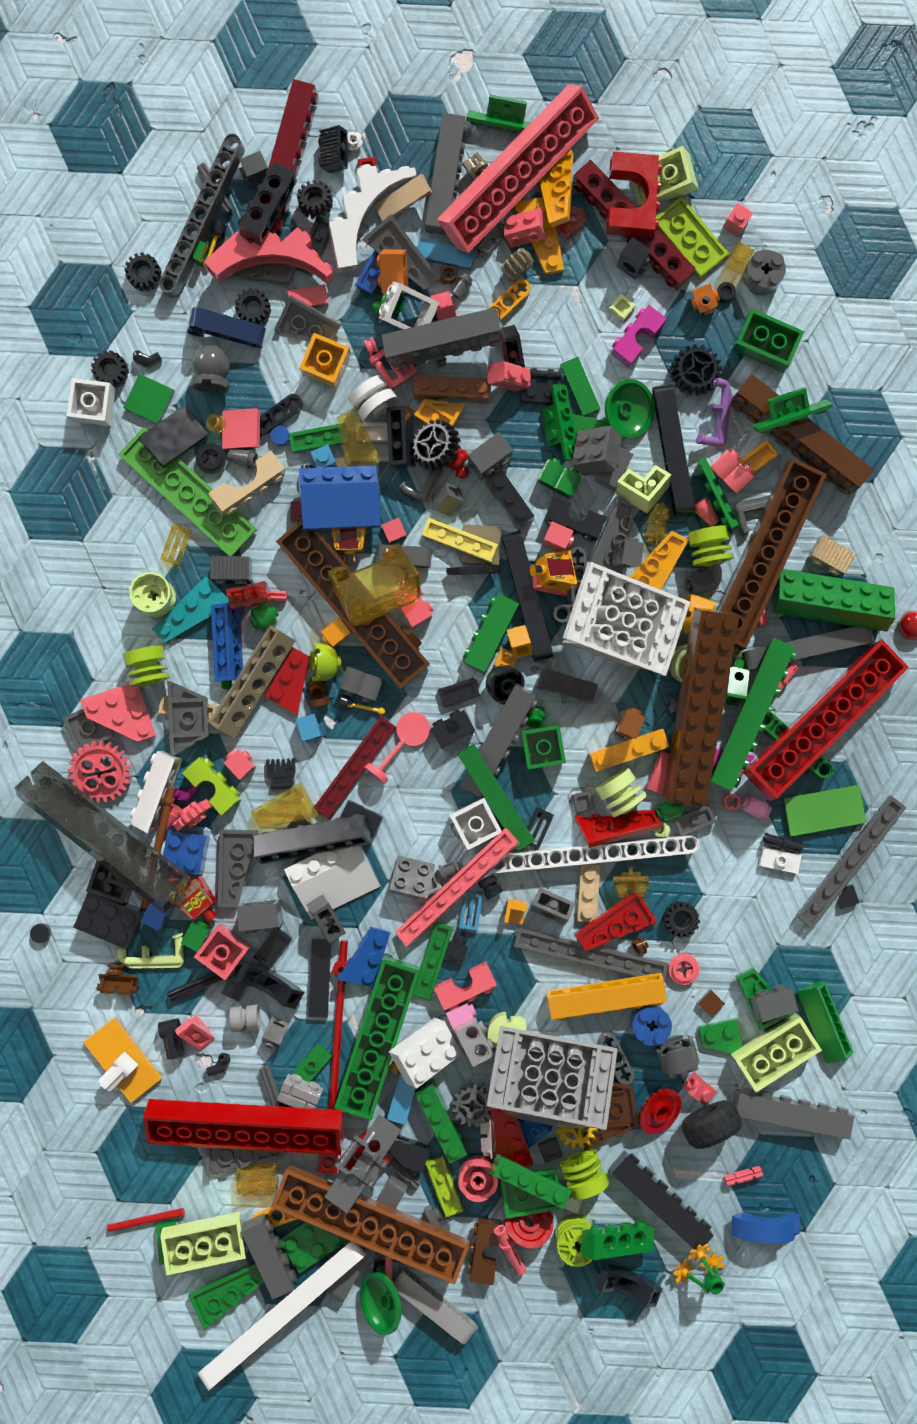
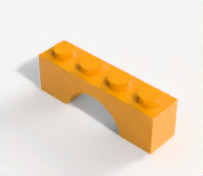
(628, 750)

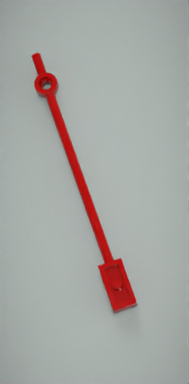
(327, 1162)

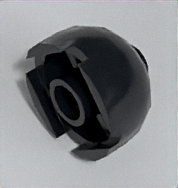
(501, 682)

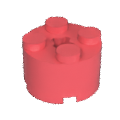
(475, 1189)

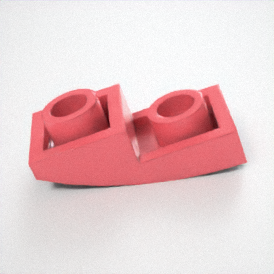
(657, 778)

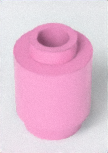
(756, 807)

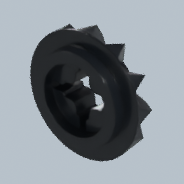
(202, 457)

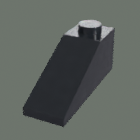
(410, 1153)

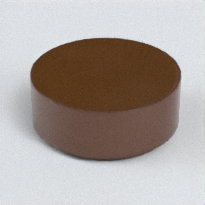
(319, 702)

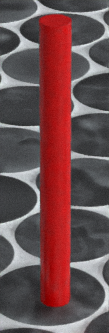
(146, 1220)

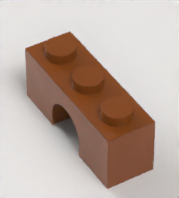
(629, 723)

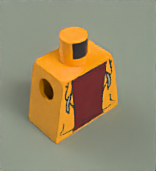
(349, 541)
(555, 571)

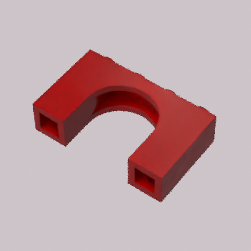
(644, 171)

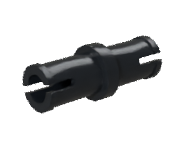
(782, 843)

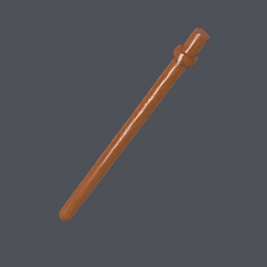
(168, 800)

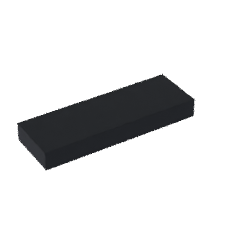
(320, 238)

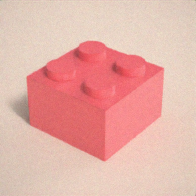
(222, 951)

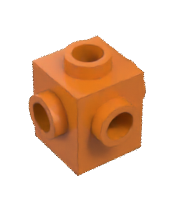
(701, 292)

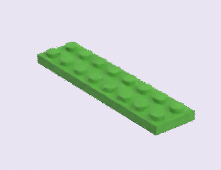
(189, 496)

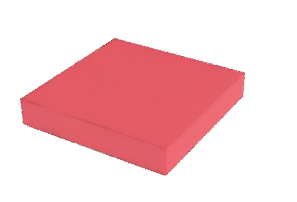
(241, 429)

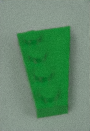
(224, 1293)

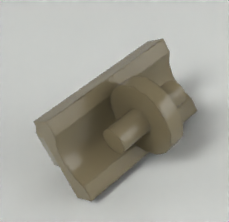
(475, 165)

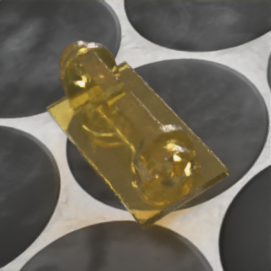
(659, 516)

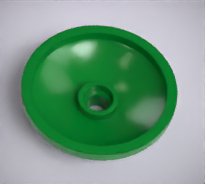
(636, 404)
(380, 1303)

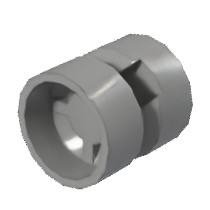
(245, 1018)

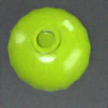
(323, 662)

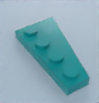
(190, 610)

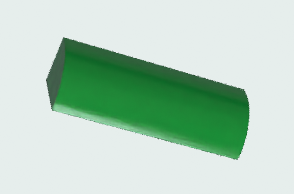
(825, 1022)

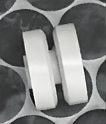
(372, 398)

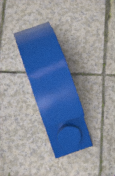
(766, 1230)

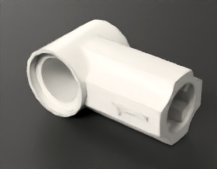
(121, 1068)

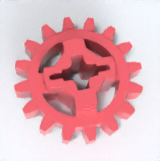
(192, 815)

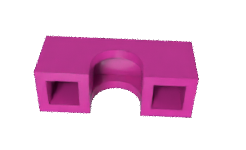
(648, 322)

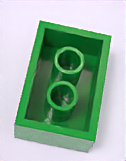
(768, 340)

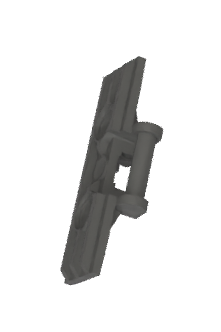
(367, 1167)

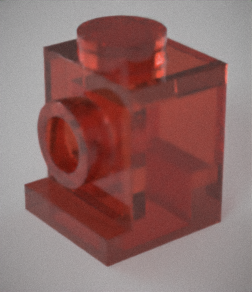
(572, 227)

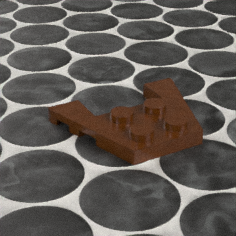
(621, 1116)

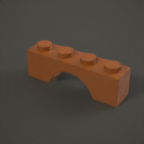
(434, 387)

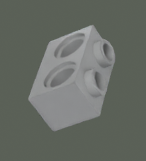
(471, 1042)

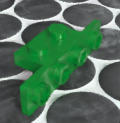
(501, 113)
(789, 408)
(559, 422)

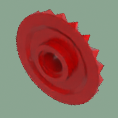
(659, 1111)
(533, 1236)

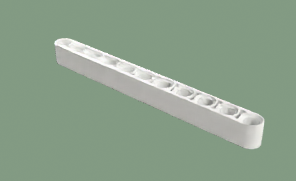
(641, 852)
(281, 1314)

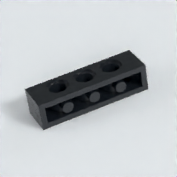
(258, 229)

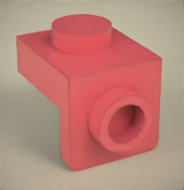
(699, 1089)

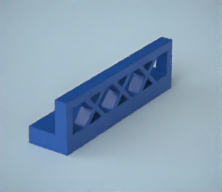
(225, 642)

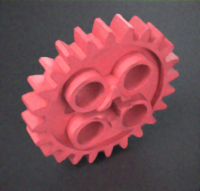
(95, 755)

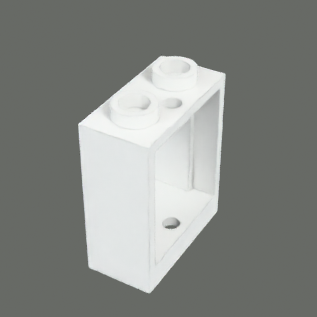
(393, 293)

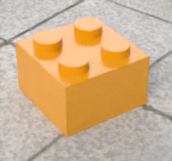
(325, 360)

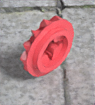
(691, 973)

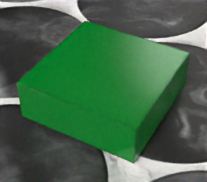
(201, 253)

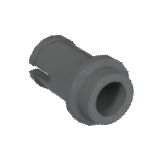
(461, 286)

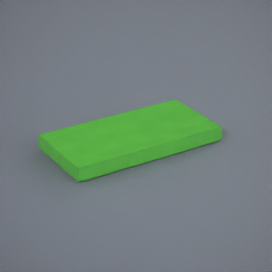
(824, 810)

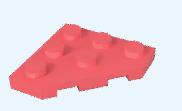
(120, 711)

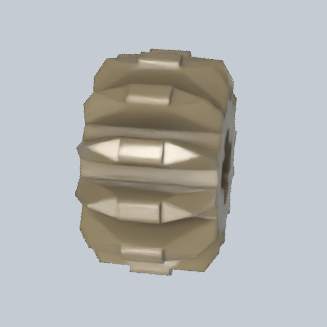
(517, 264)

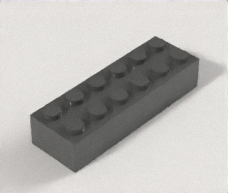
(444, 338)

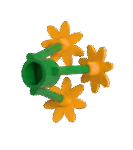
(712, 1279)

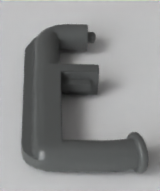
(427, 490)
(747, 506)

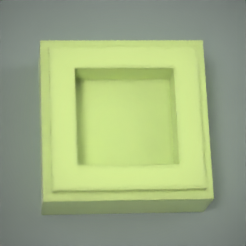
(622, 307)

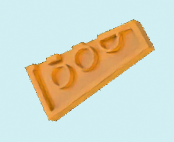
(557, 190)
(548, 249)
(661, 561)

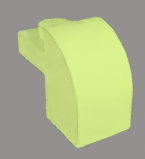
(501, 1020)

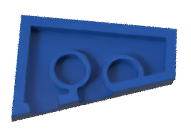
(366, 961)

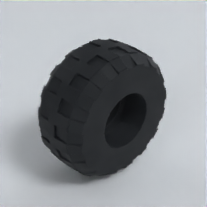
(711, 1124)

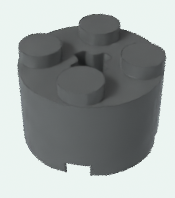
(768, 262)
(678, 1056)

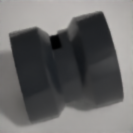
(490, 886)

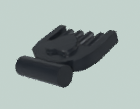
(281, 775)

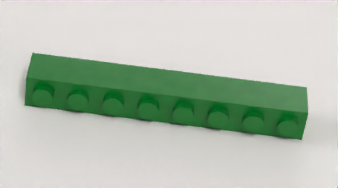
(752, 714)

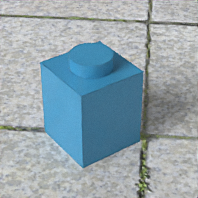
(323, 457)
(309, 728)

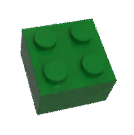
(543, 747)

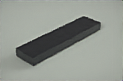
(319, 978)

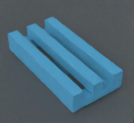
(469, 927)

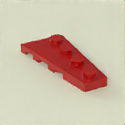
(606, 829)
(622, 918)

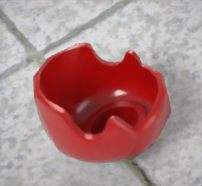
(908, 625)

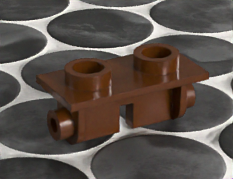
(126, 983)

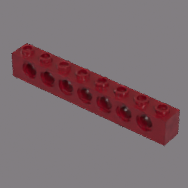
(592, 173)

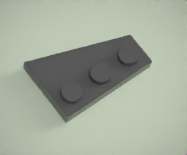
(305, 320)

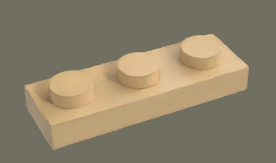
(588, 892)

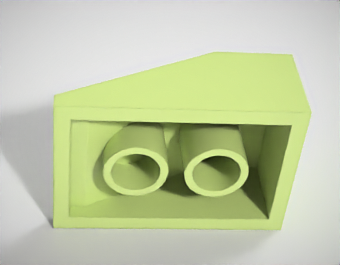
(676, 176)

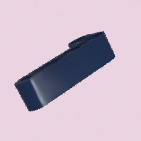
(225, 327)

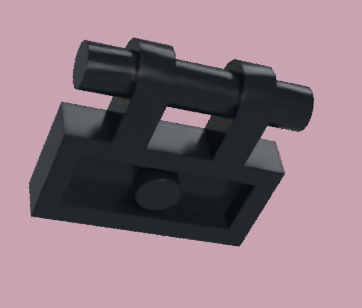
(540, 392)

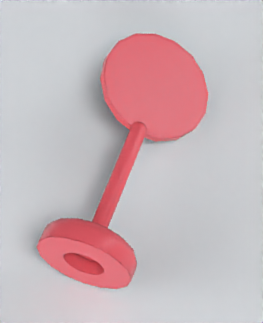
(412, 730)

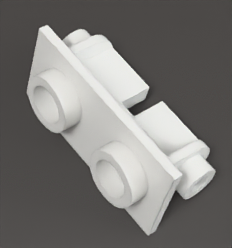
(487, 1143)

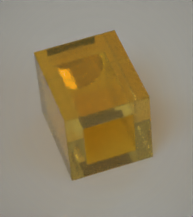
(739, 257)

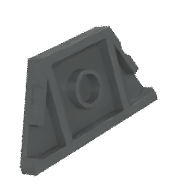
(186, 717)

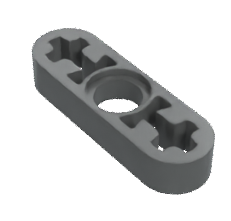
(627, 1067)

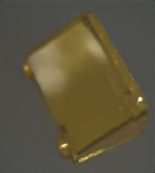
(377, 587)

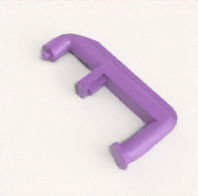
(722, 416)

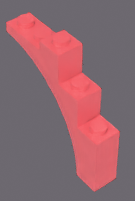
(240, 253)

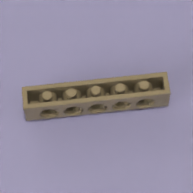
(234, 701)

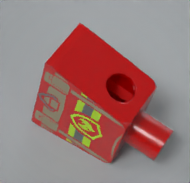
(197, 900)

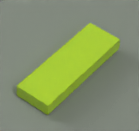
(444, 1186)

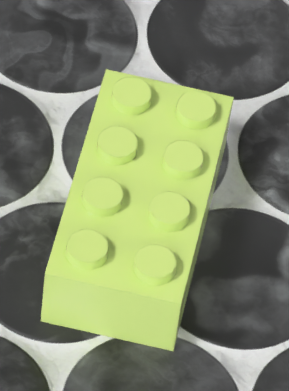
(776, 1052)
(203, 1243)

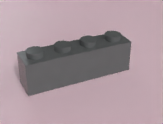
(268, 1255)

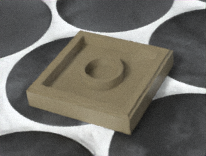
(488, 533)

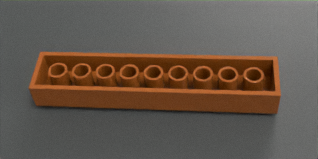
(373, 1226)

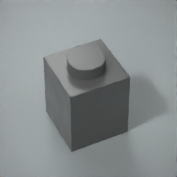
(253, 167)

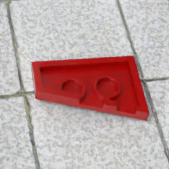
(289, 682)

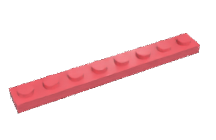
(457, 887)

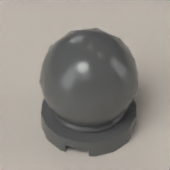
(211, 368)

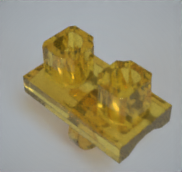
(629, 881)

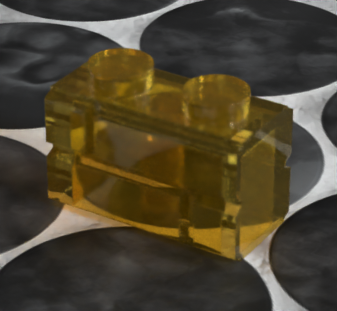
(257, 1179)

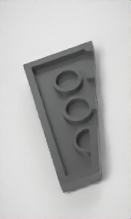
(234, 860)

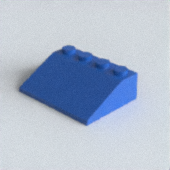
(339, 498)

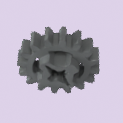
(471, 1114)

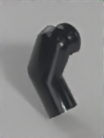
(145, 360)
(221, 1065)

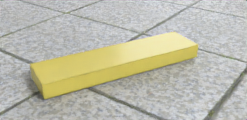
(460, 540)

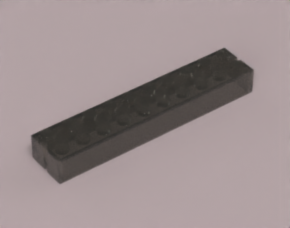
(103, 837)

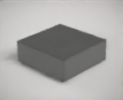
(583, 801)

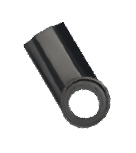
(172, 1042)

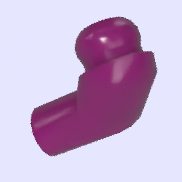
(185, 794)

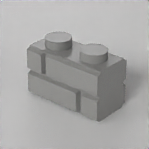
(299, 1092)

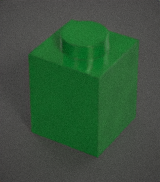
(196, 935)

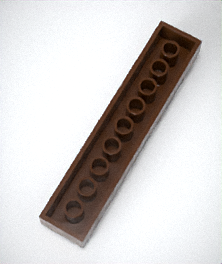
(771, 546)
(380, 635)
(700, 706)

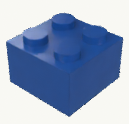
(187, 850)

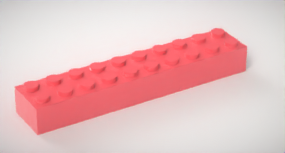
(518, 168)

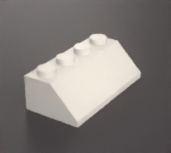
(150, 804)

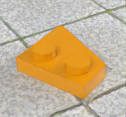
(440, 410)

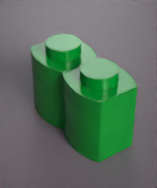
(559, 478)

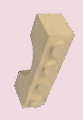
(228, 498)

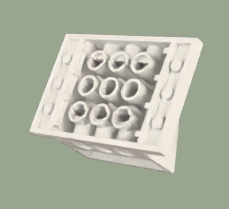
(625, 620)

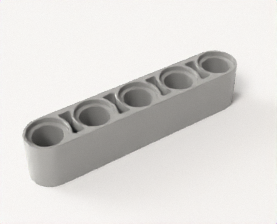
(435, 1306)

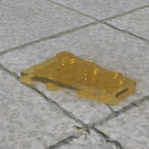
(356, 442)
(285, 808)

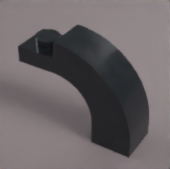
(271, 983)
(629, 1283)

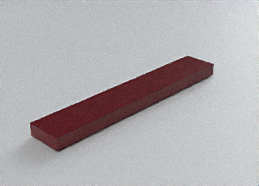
(354, 767)

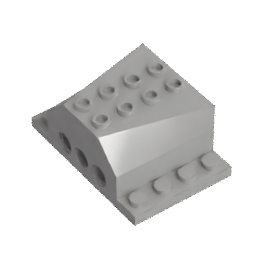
(552, 1079)

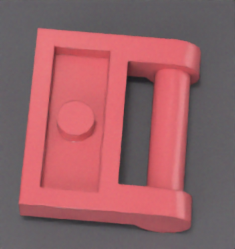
(402, 374)

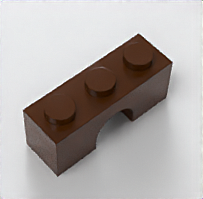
(483, 1268)

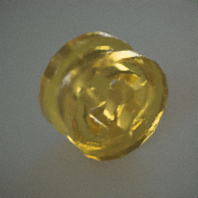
(220, 425)

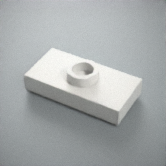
(780, 860)

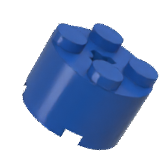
(657, 1033)

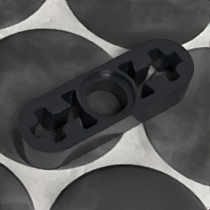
(279, 406)

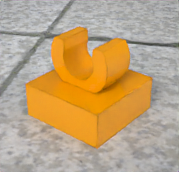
(505, 657)

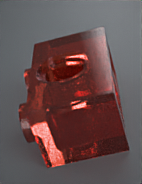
(249, 595)

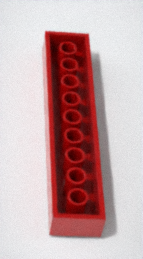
(825, 720)
(244, 1127)

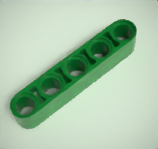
(769, 730)

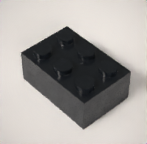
(110, 920)

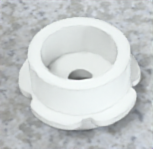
(354, 146)

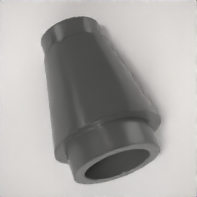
(243, 457)

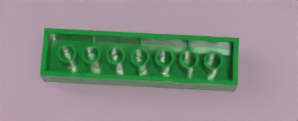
(377, 1037)

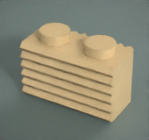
(831, 555)

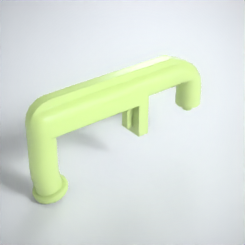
(148, 961)

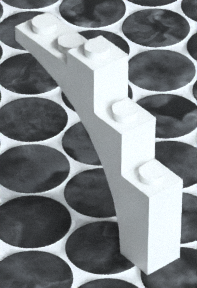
(371, 187)

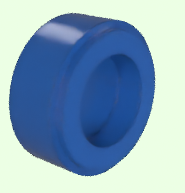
(279, 435)

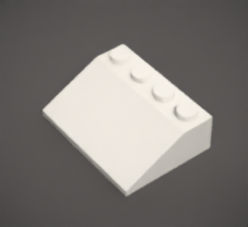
(334, 874)

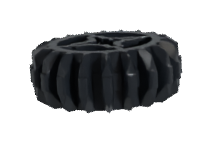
(691, 355)
(438, 451)

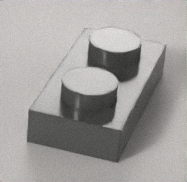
(694, 820)

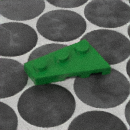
(749, 983)

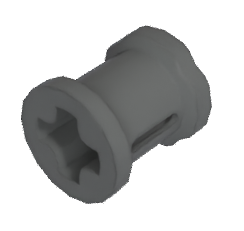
(449, 870)

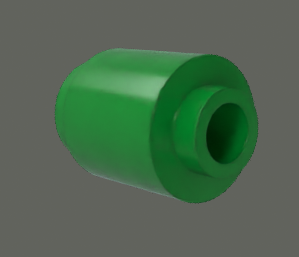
(669, 811)

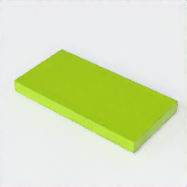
(691, 237)

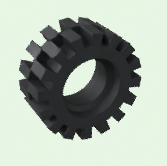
(312, 190)
(135, 263)
(247, 297)
(110, 357)
(686, 930)

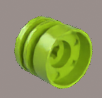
(710, 546)
(146, 666)
(584, 1174)
(566, 1234)

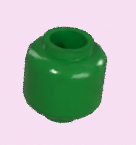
(263, 617)

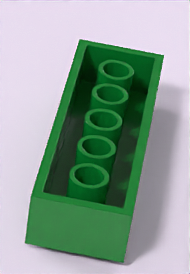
(834, 600)

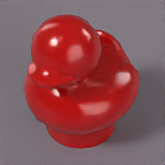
(461, 471)

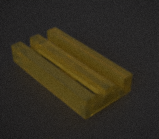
(181, 529)

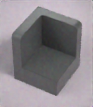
(447, 499)

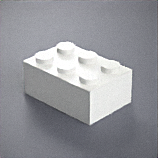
(425, 1052)

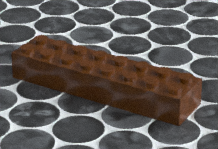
(804, 439)

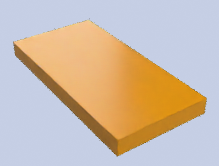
(109, 1044)

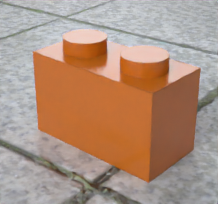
(392, 268)

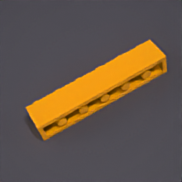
(607, 996)

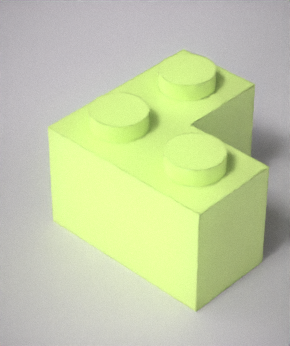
(643, 491)

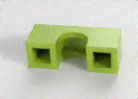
(225, 796)

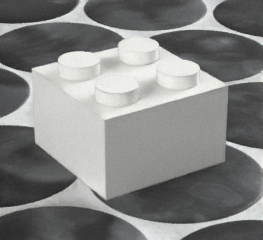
(91, 402)
(475, 823)

